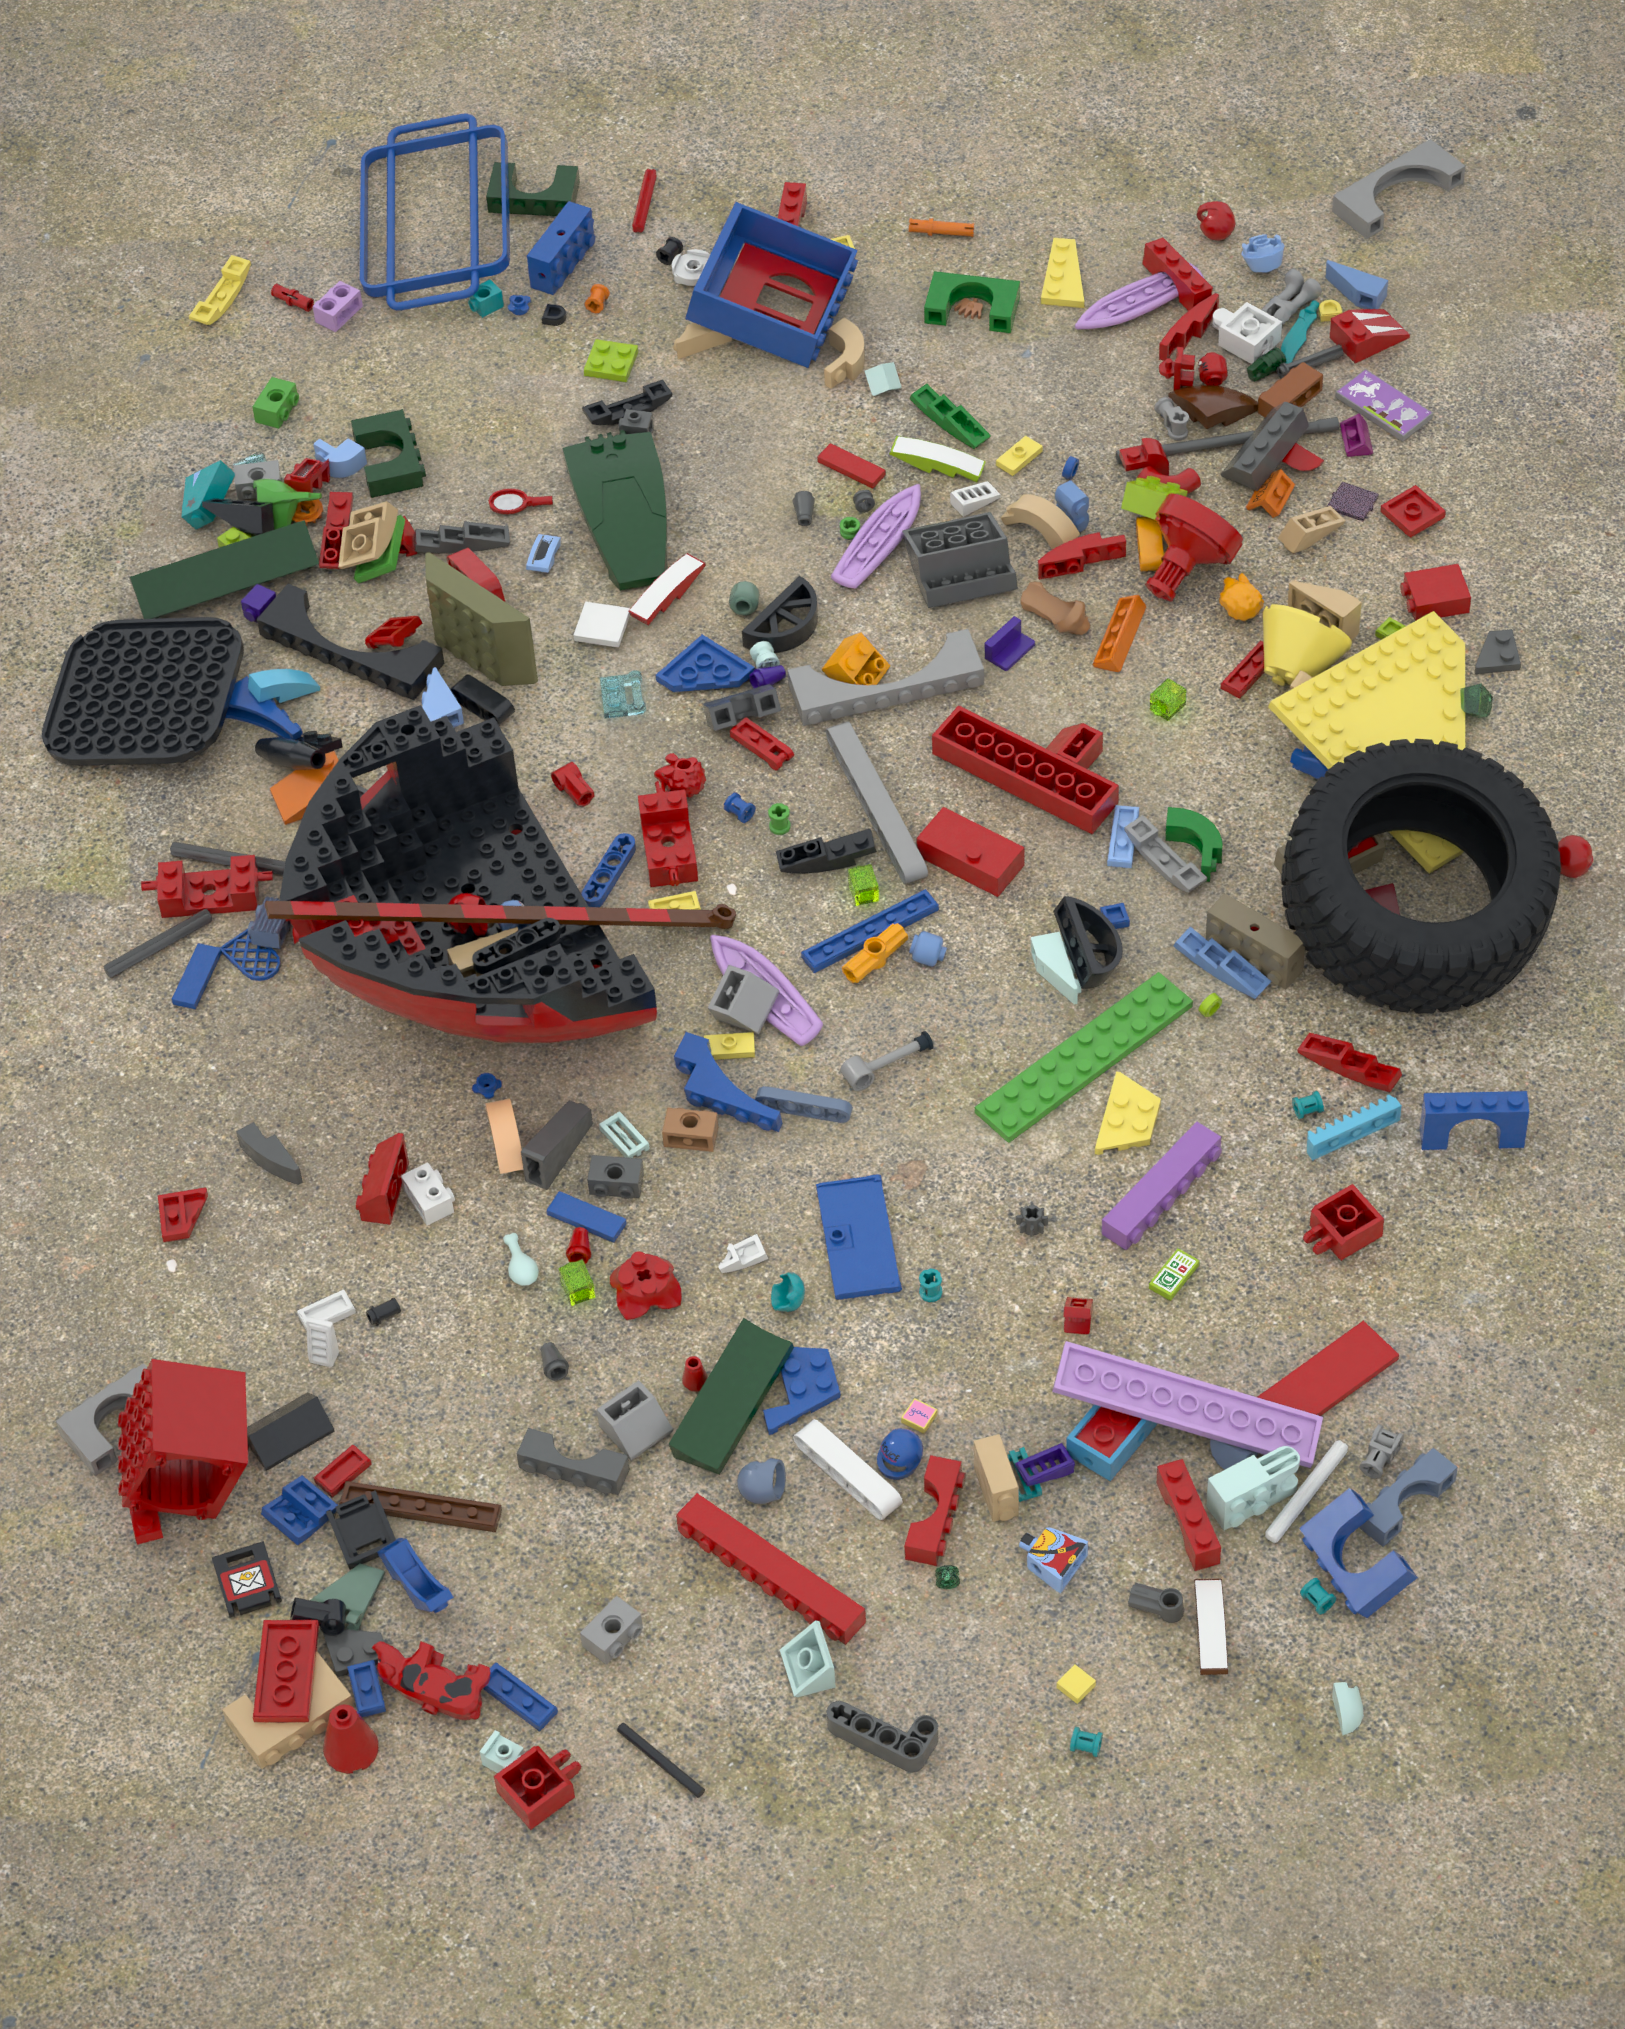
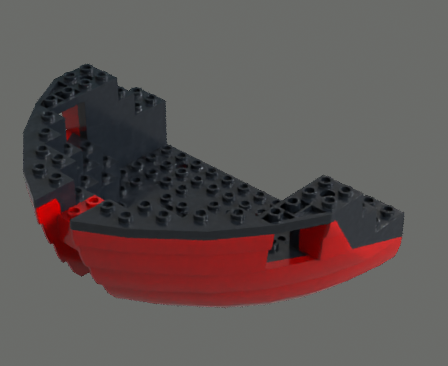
(437, 829)

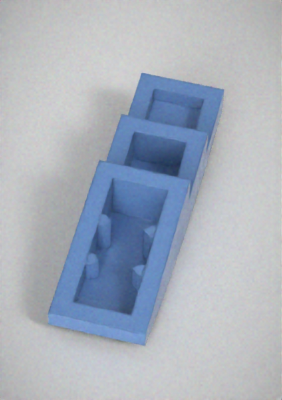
(1225, 966)

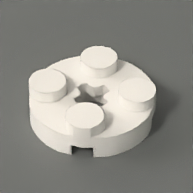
(682, 266)

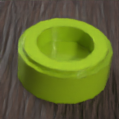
(1210, 1005)

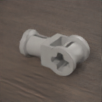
(1174, 418)
(1381, 1450)

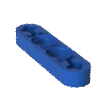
(606, 870)

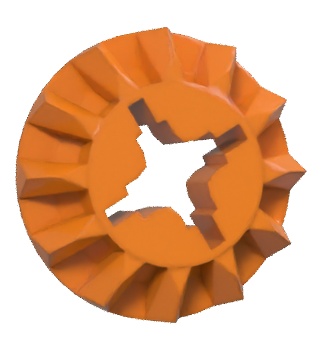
(315, 511)

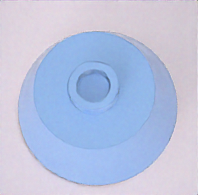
(1263, 253)

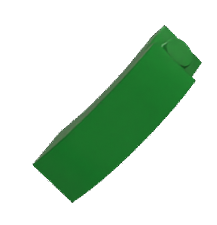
(1198, 831)

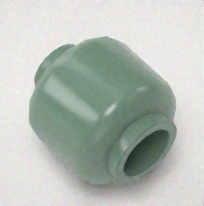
(744, 598)

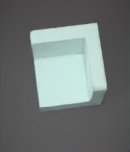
(882, 378)

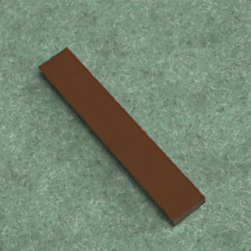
(428, 1507)

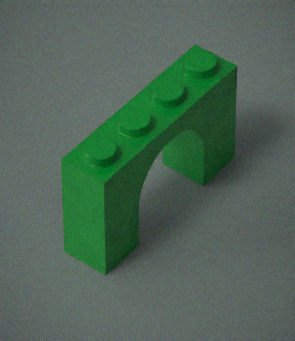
(951, 287)

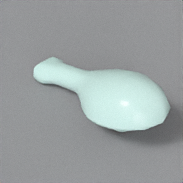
(521, 1268)

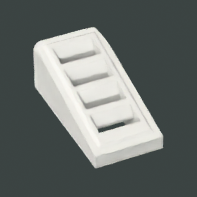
(965, 504)
(321, 1346)

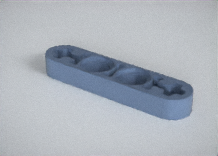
(829, 1108)

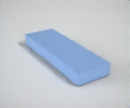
(1121, 847)

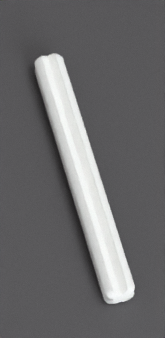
(1306, 1491)

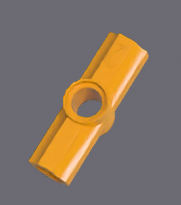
(875, 953)

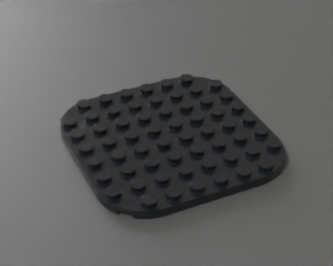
(143, 691)

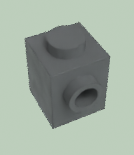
(636, 422)

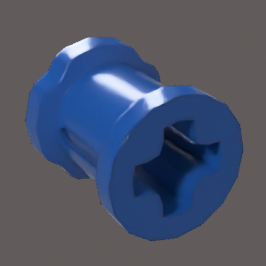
(739, 807)

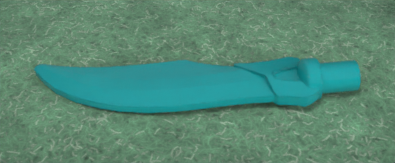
(1297, 335)

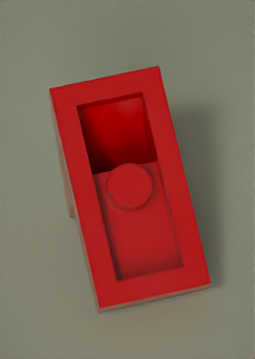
(1077, 1315)

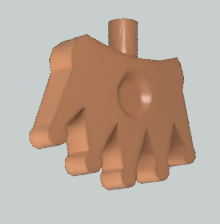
(969, 307)

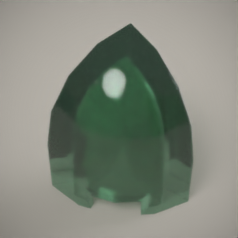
(1476, 701)

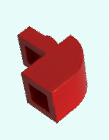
(1147, 454)

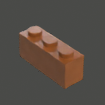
(1295, 388)

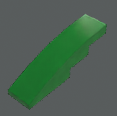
(952, 419)

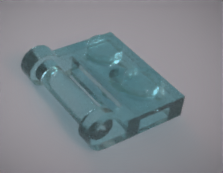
(614, 695)

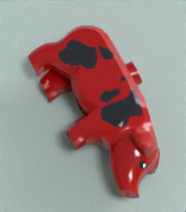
(430, 1684)

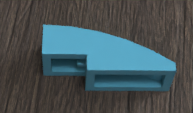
(281, 684)

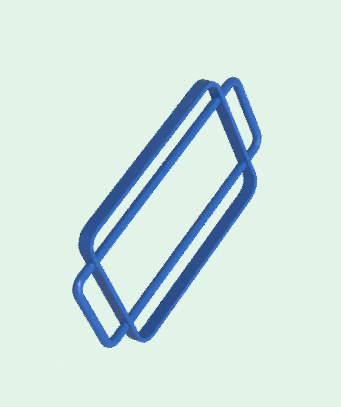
(471, 273)

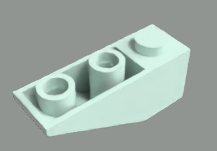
(1053, 964)

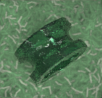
(947, 1577)

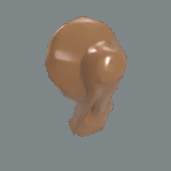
(1065, 616)

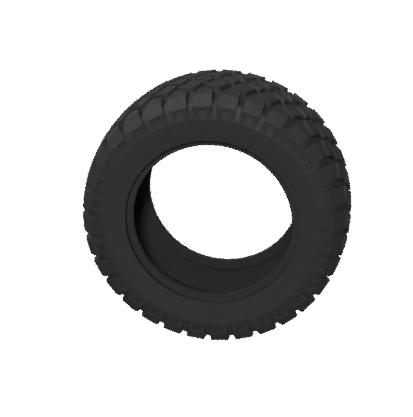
(1439, 794)

